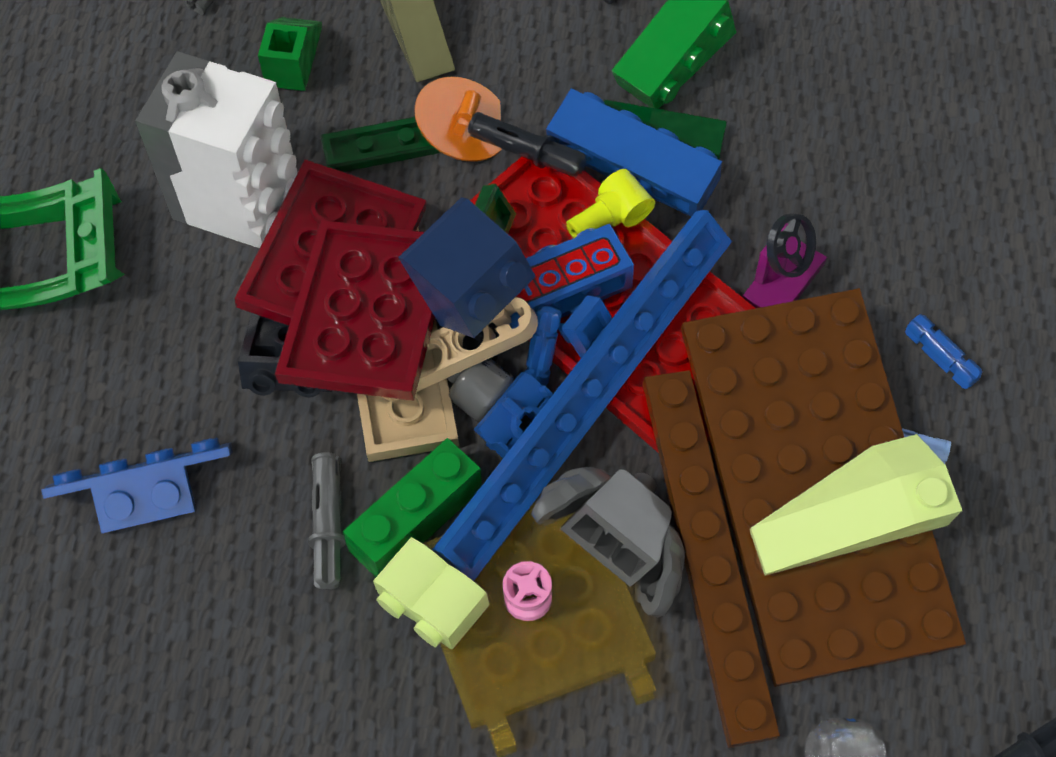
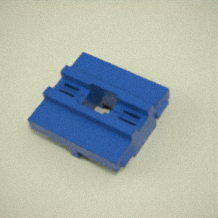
(502, 422)

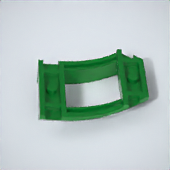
(88, 237)

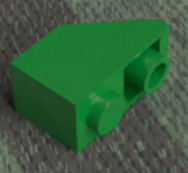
(289, 51)

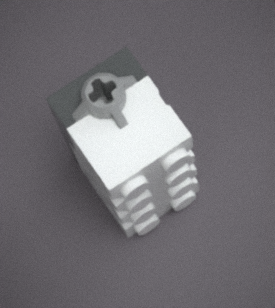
(218, 148)

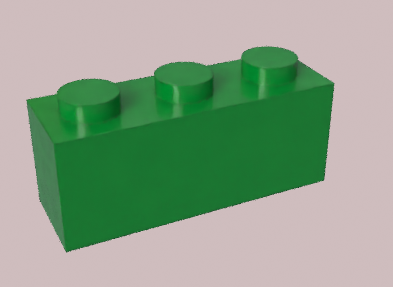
(414, 506)

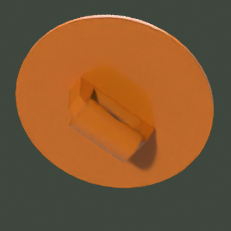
(445, 113)

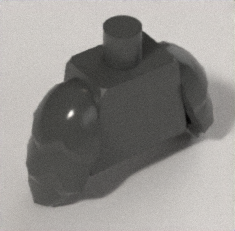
(622, 528)

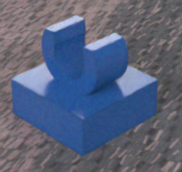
(585, 323)

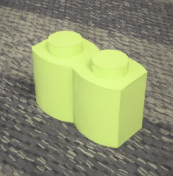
(431, 594)

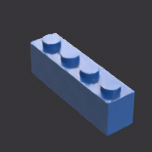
(619, 140)

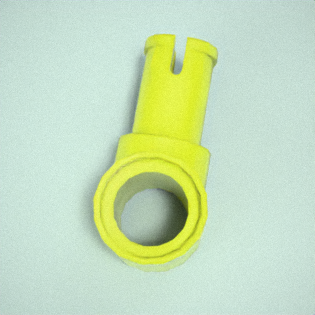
(619, 201)

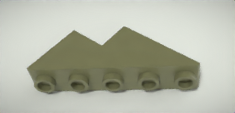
(420, 37)

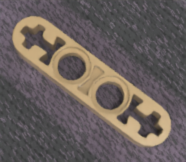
(458, 359)

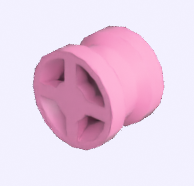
(527, 580)

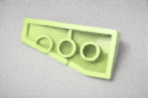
(869, 501)

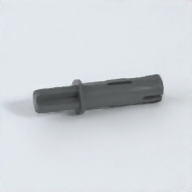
(326, 509)

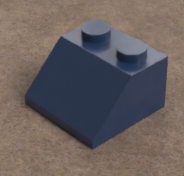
(466, 268)

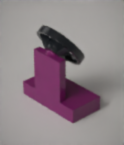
(785, 263)

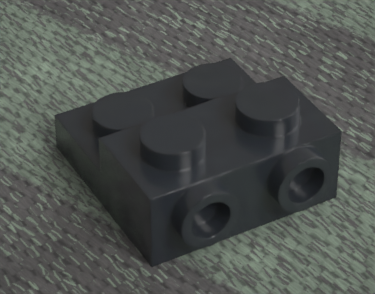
(261, 356)

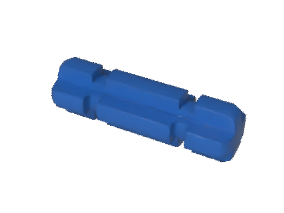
(543, 344)
(943, 351)

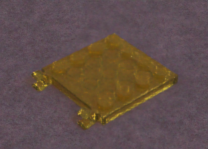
(580, 640)

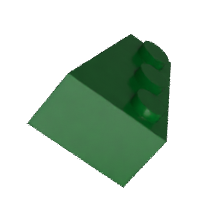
(674, 48)

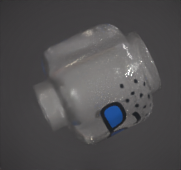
(844, 739)

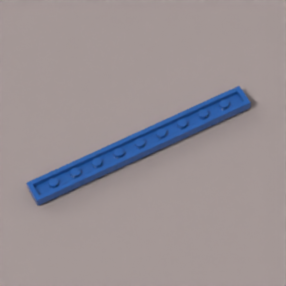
(582, 397)

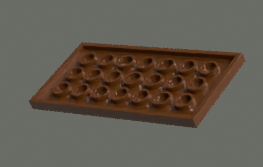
(784, 406)

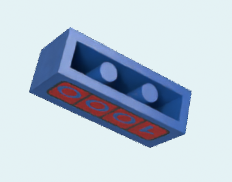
(583, 266)

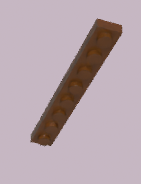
(710, 561)

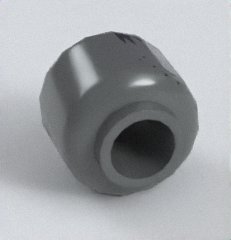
(479, 388)

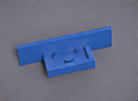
(142, 491)

